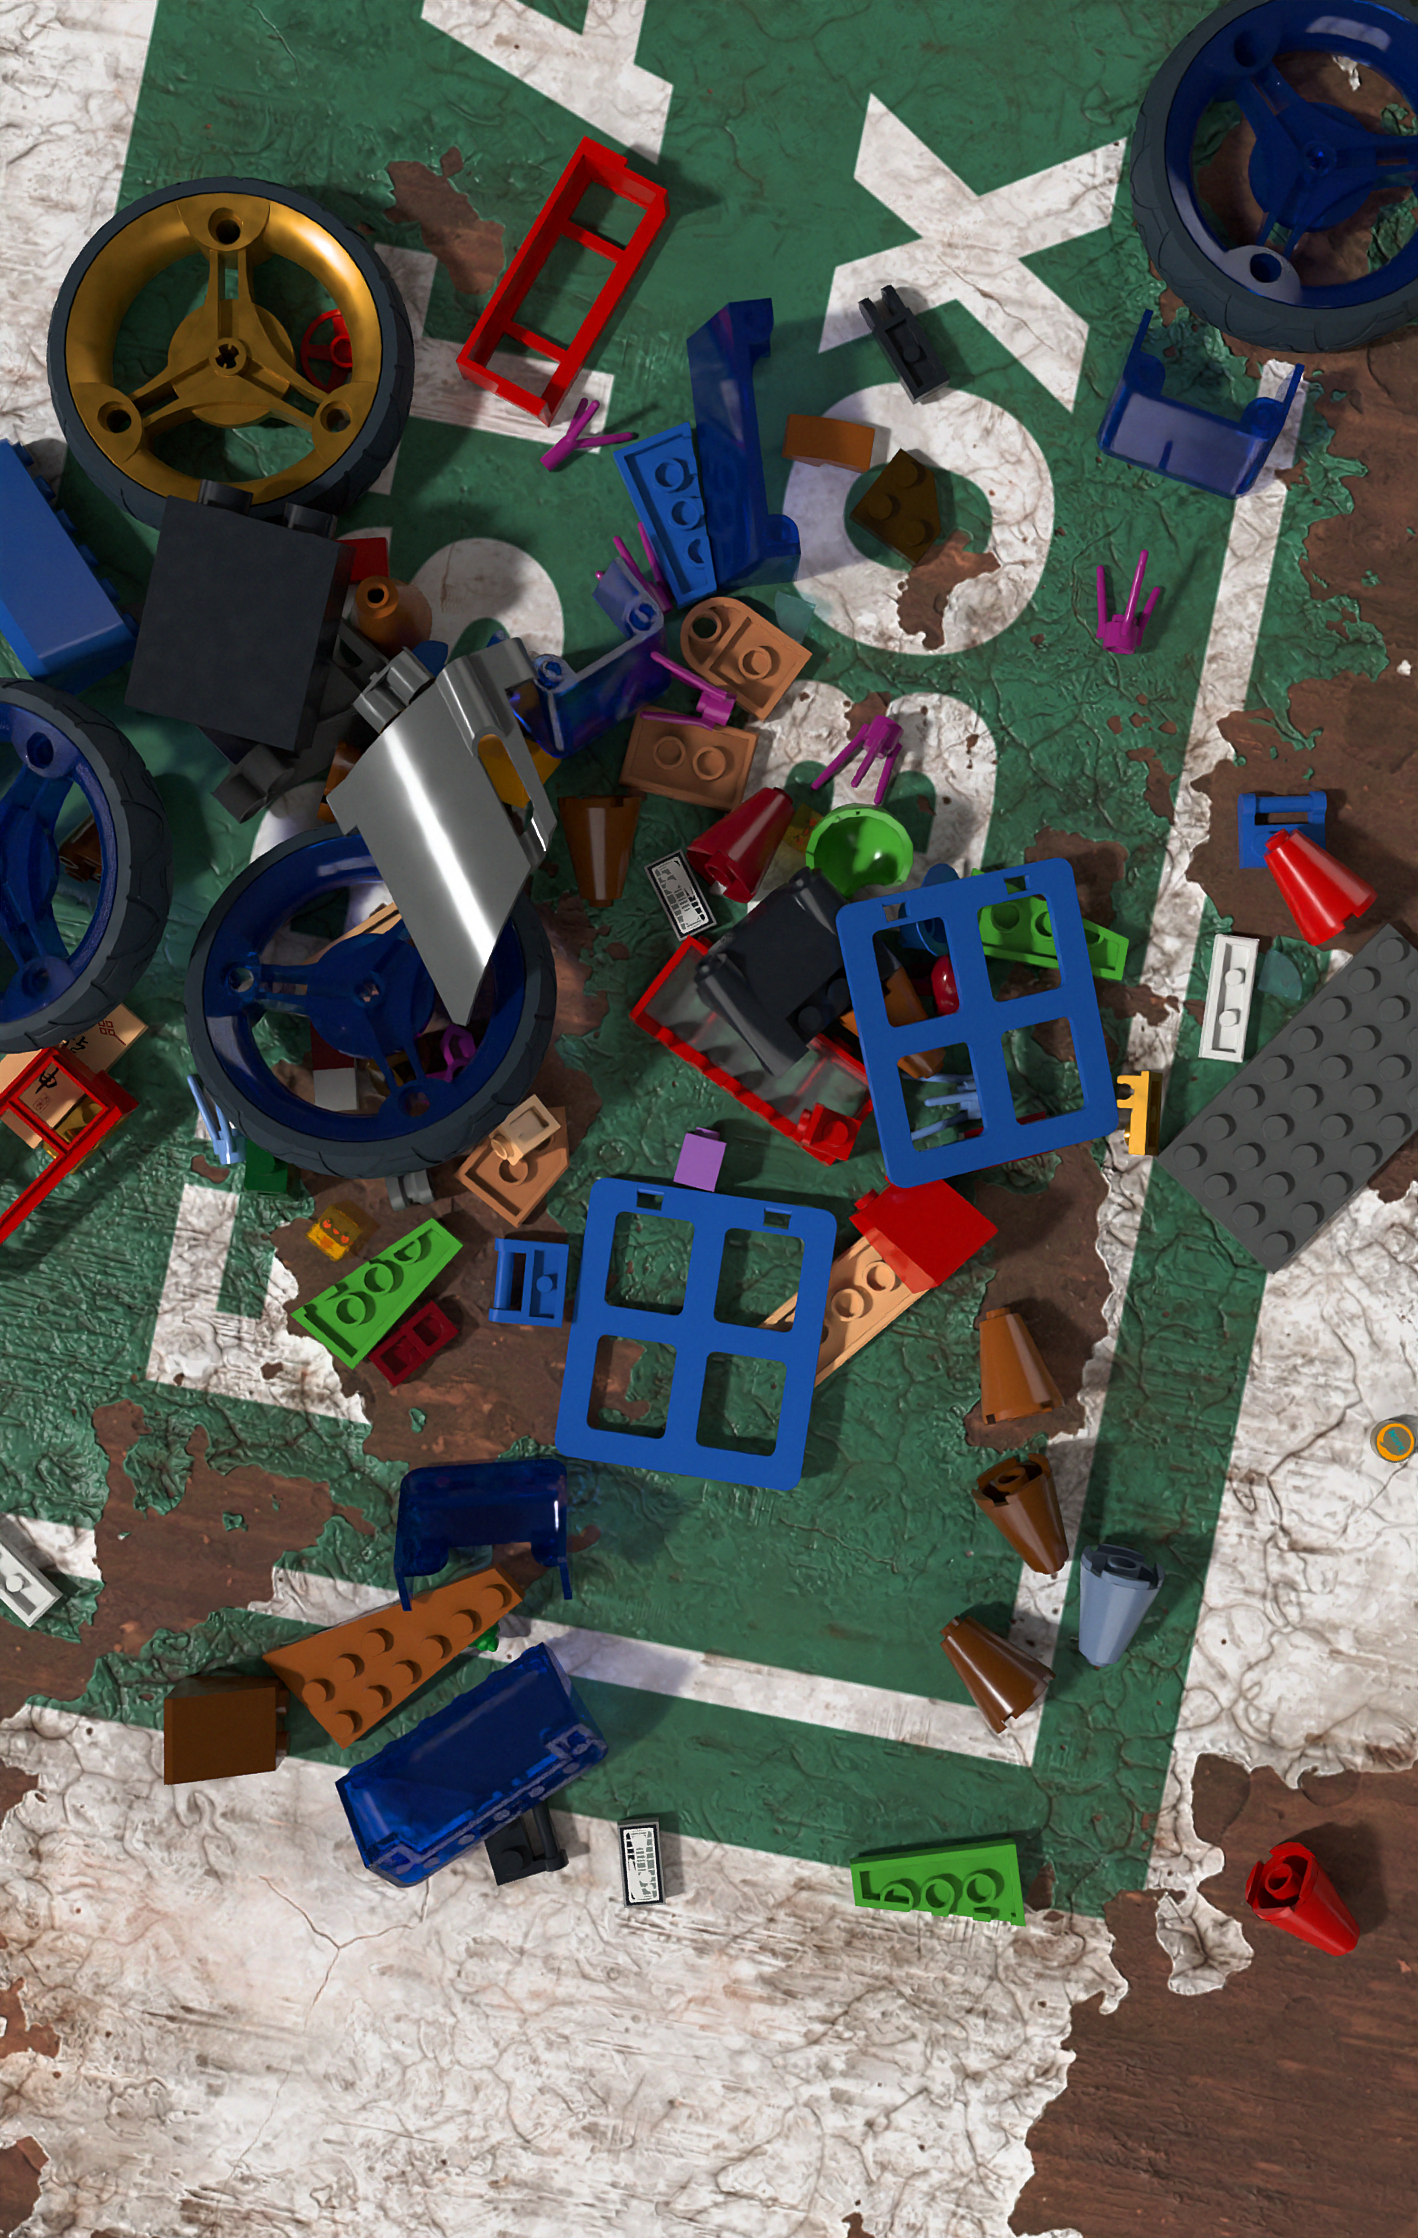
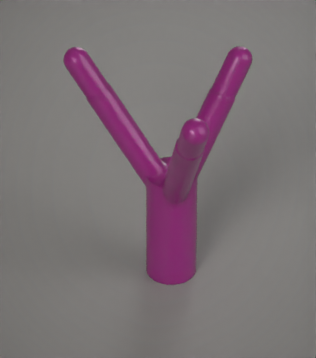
(569, 443)

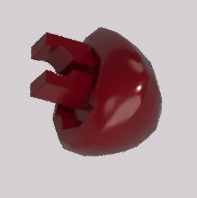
(937, 981)

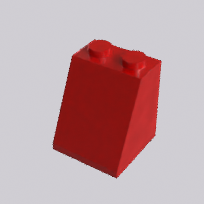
(921, 1230)

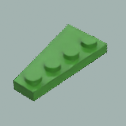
(1023, 934)
(372, 1298)
(953, 1880)

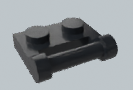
(512, 1851)

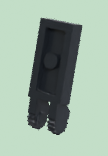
(905, 346)

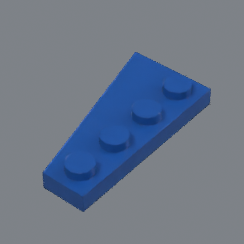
(668, 501)

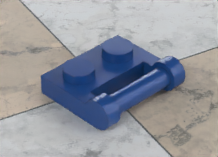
(1253, 836)
(543, 1282)

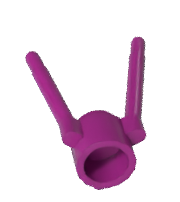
(661, 593)
(1122, 633)
(714, 702)
(879, 739)

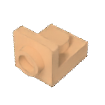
(523, 1130)

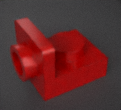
(828, 1131)

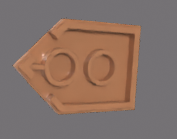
(517, 1188)

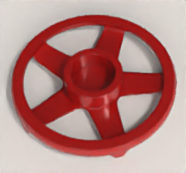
(338, 352)

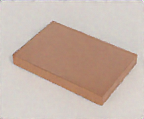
(689, 762)

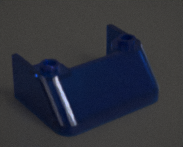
(1183, 439)
(574, 709)
(482, 1507)

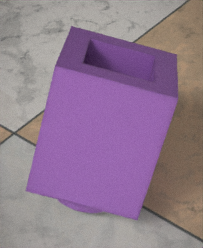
(700, 1159)

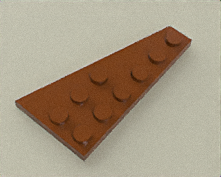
(382, 1656)

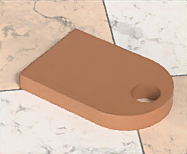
(743, 655)

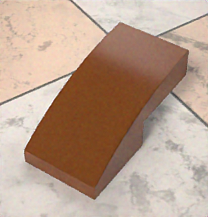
(828, 441)

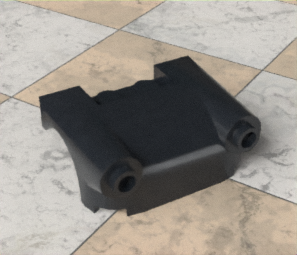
(783, 970)

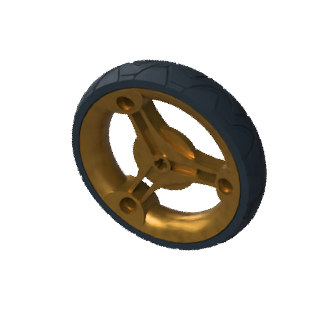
(197, 219)

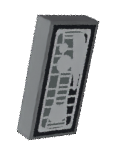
(680, 895)
(641, 1862)

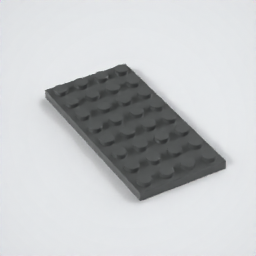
(1310, 1108)

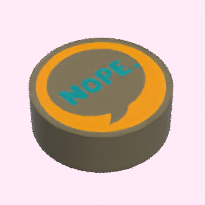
(1392, 1441)

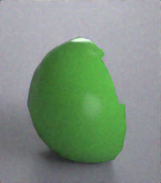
(861, 848)

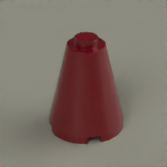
(743, 844)

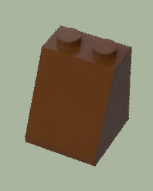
(224, 1727)

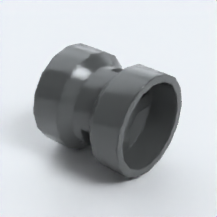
(409, 1188)

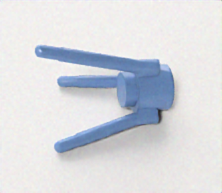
(964, 1097)
(228, 1142)

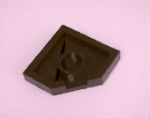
(901, 508)

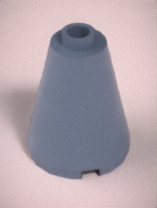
(1113, 1600)

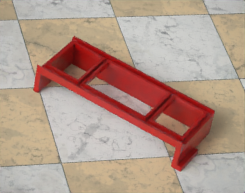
(587, 164)
(100, 1087)

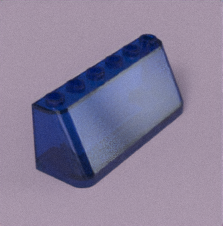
(470, 1769)

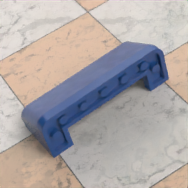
(51, 598)

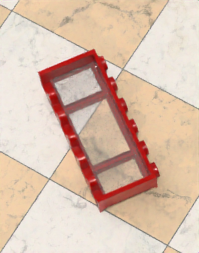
(704, 1040)

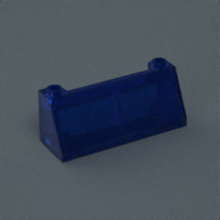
(743, 539)

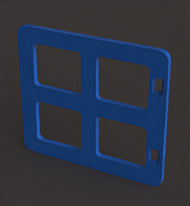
(978, 1022)
(695, 1336)

